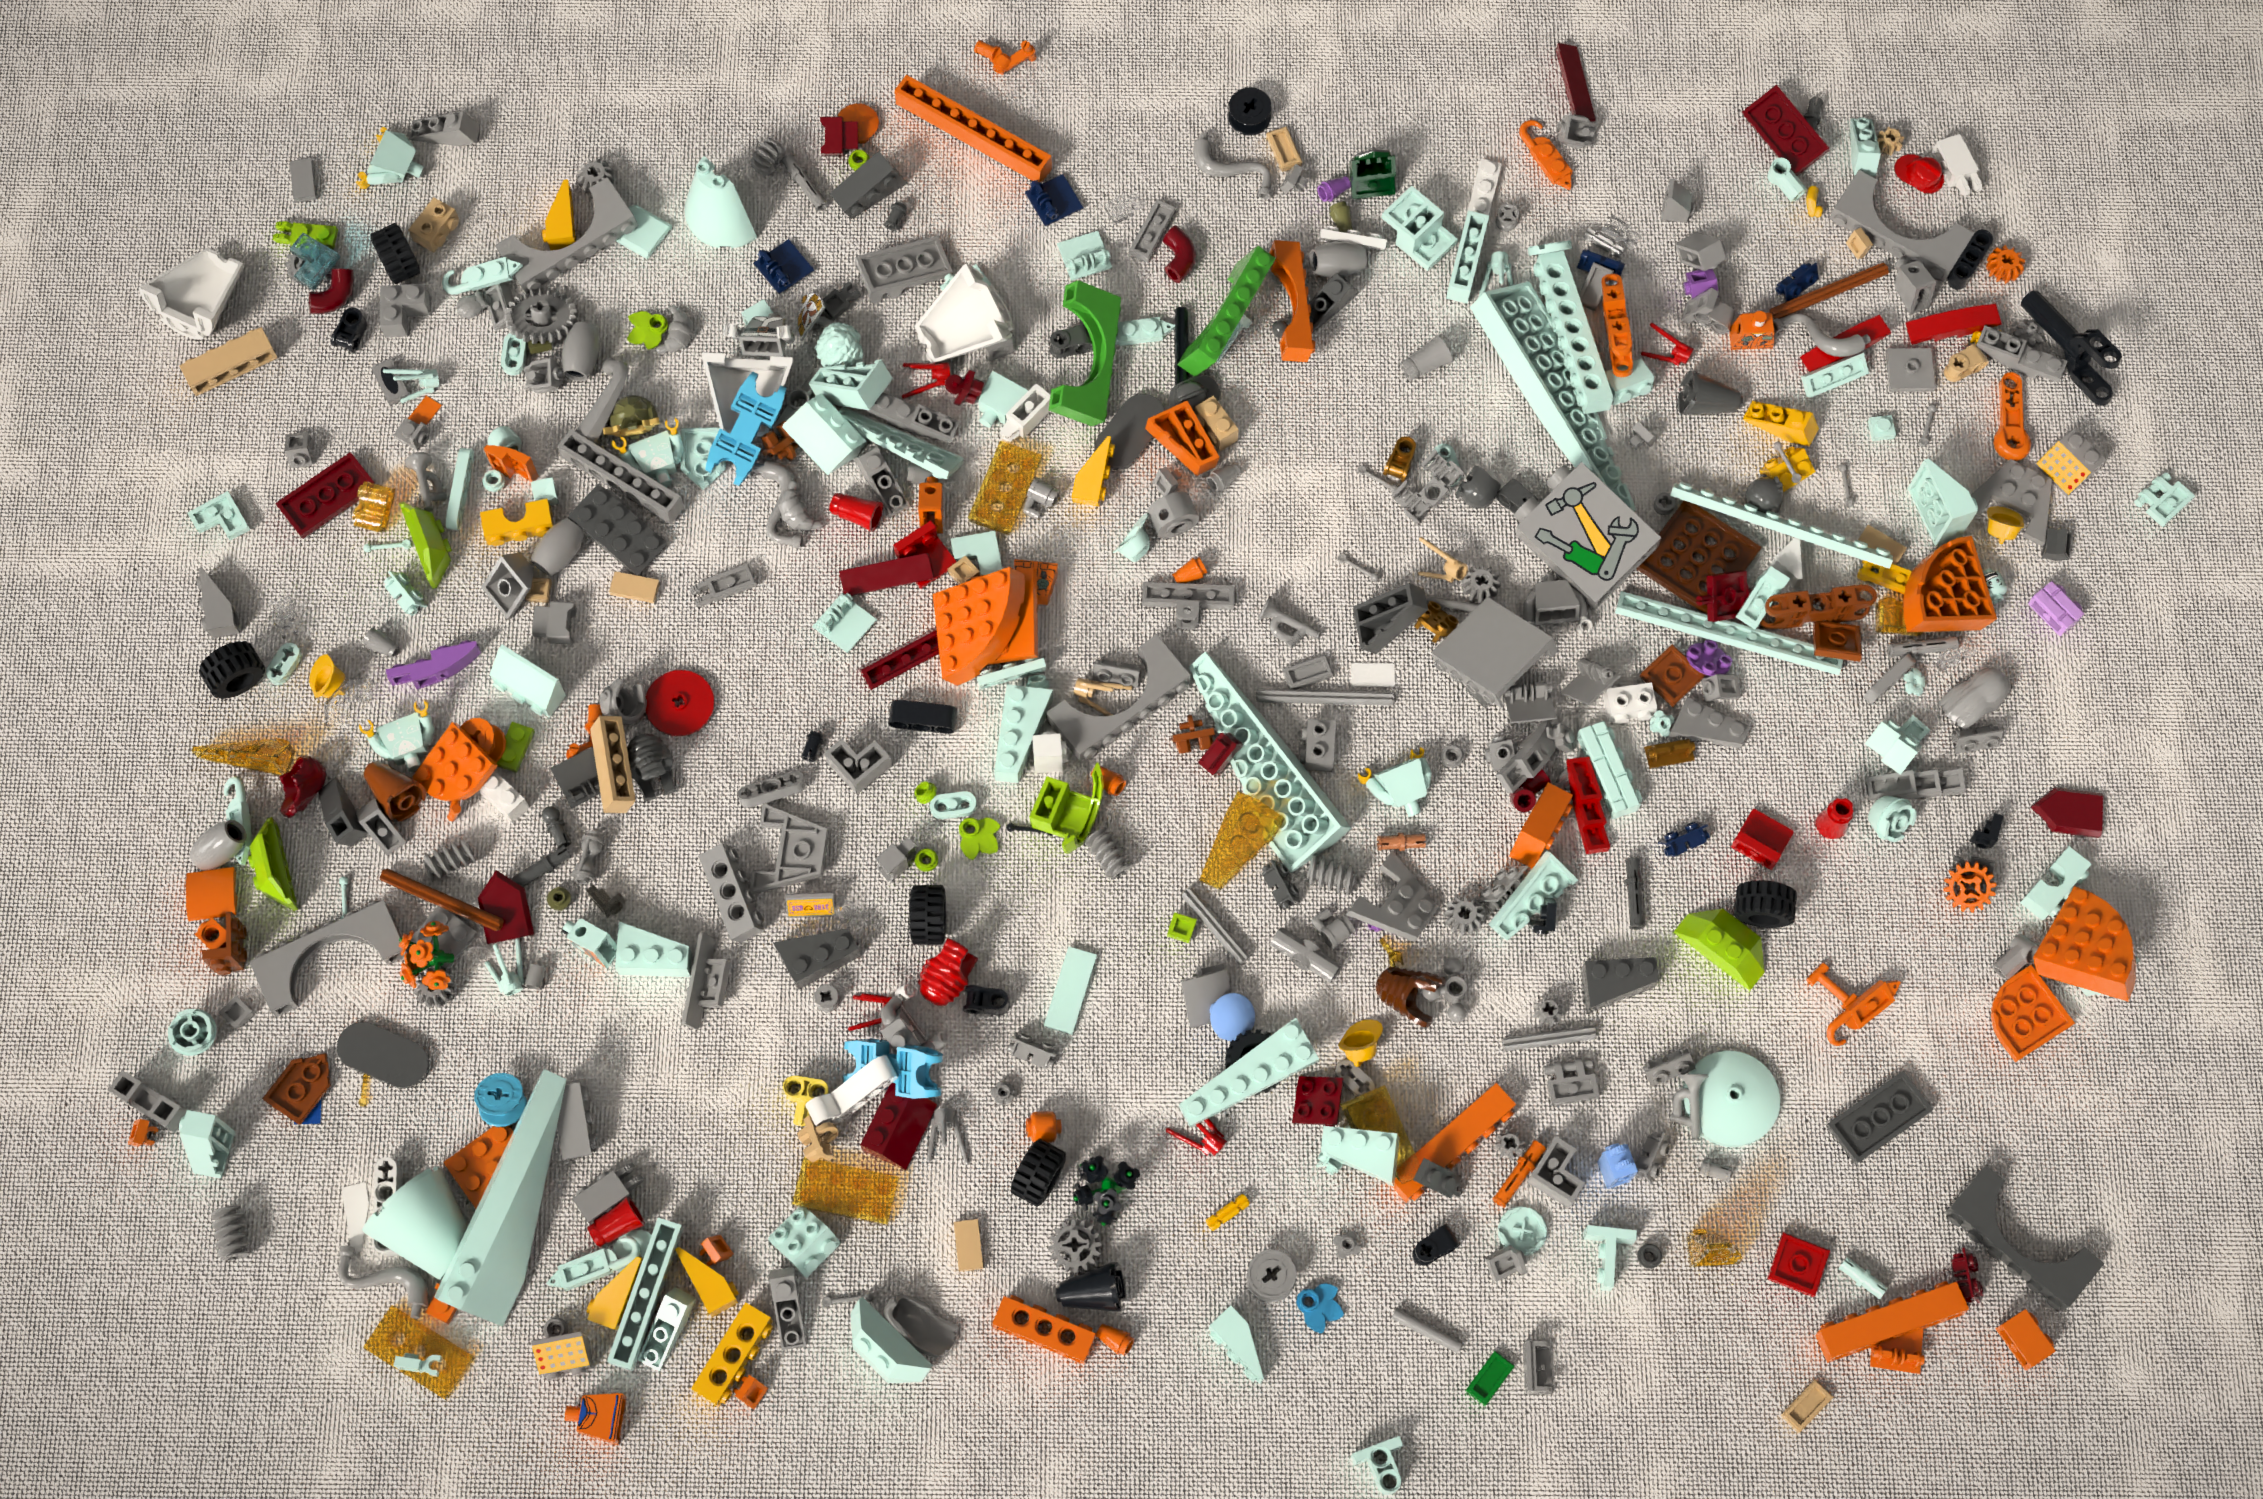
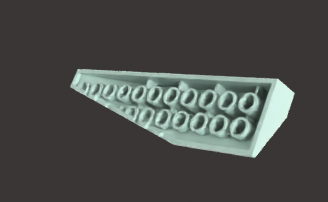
(1530, 350)

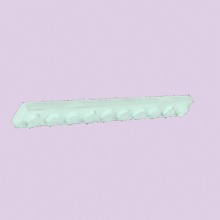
(1790, 527)
(1725, 632)

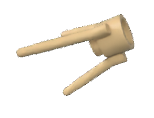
(1454, 568)
(1086, 688)

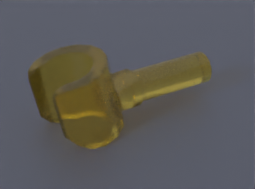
(1394, 956)

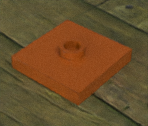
(1837, 640)
(1672, 675)

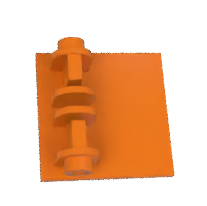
(1899, 1354)

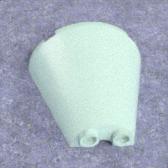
(716, 210)
(421, 1222)

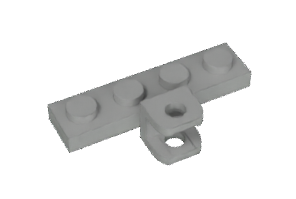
(1188, 599)

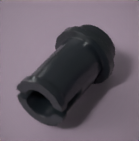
(812, 745)

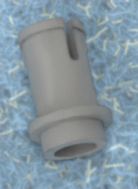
(1715, 1170)

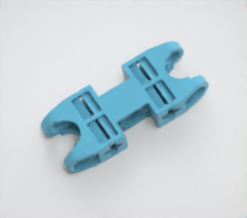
(753, 412)
(910, 1064)

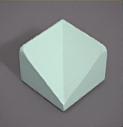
(545, 489)

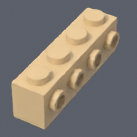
(228, 361)
(612, 764)

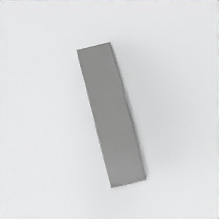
(1916, 785)

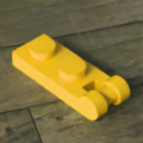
(1892, 578)

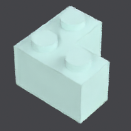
(1894, 745)

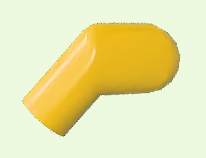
(1811, 200)

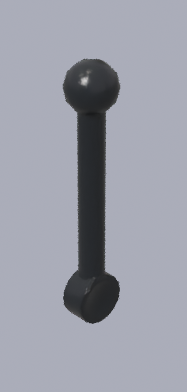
(1011, 827)

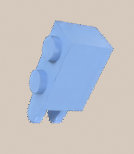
(1617, 1165)

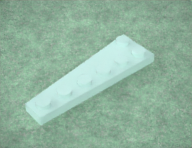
(930, 457)
(1262, 1067)

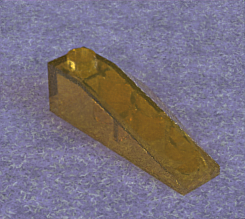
(257, 755)
(1242, 833)
(1377, 1113)
(1711, 1250)

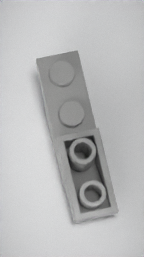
(2021, 358)
(915, 419)
(1529, 760)

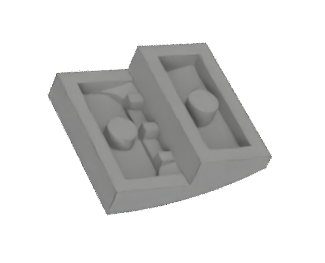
(1201, 993)

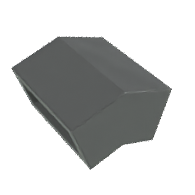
(2057, 544)

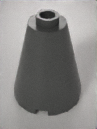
(1707, 396)

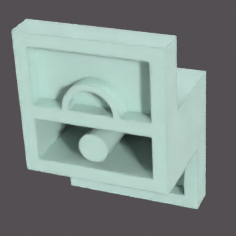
(1419, 228)

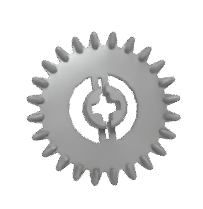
(540, 306)

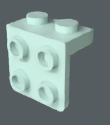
(804, 1240)

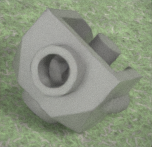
(1576, 131)
(543, 376)

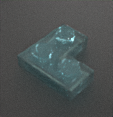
(318, 260)

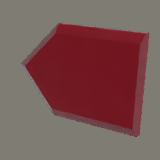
(2072, 812)
(508, 901)

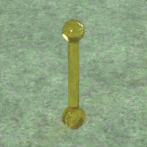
(363, 1100)

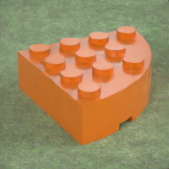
(1948, 591)
(977, 622)
(2089, 947)

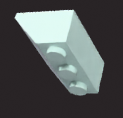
(824, 434)
(526, 682)

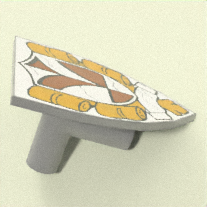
(811, 313)

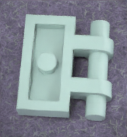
(2169, 504)

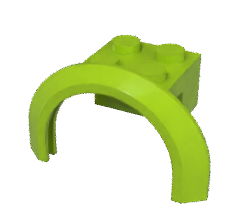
(1066, 811)

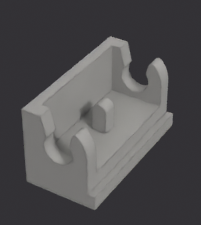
(1537, 1367)

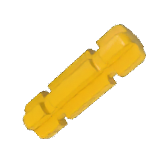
(1227, 1212)

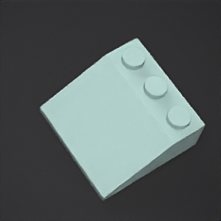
(1941, 502)

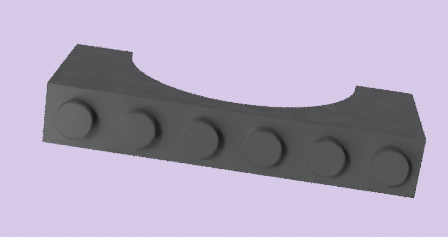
(1976, 1213)

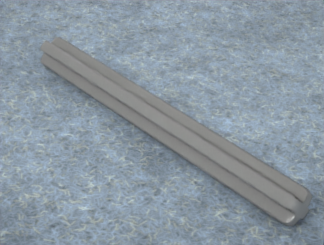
(1325, 697)

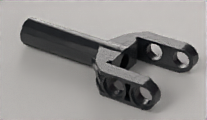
(2076, 346)

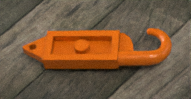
(1547, 156)
(1864, 1008)

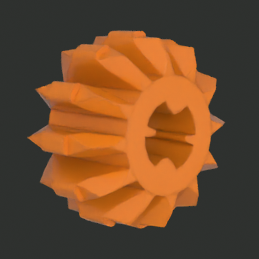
(2005, 264)

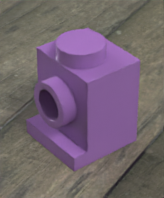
(1699, 282)

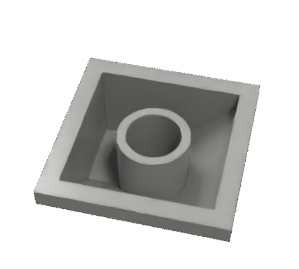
(509, 583)

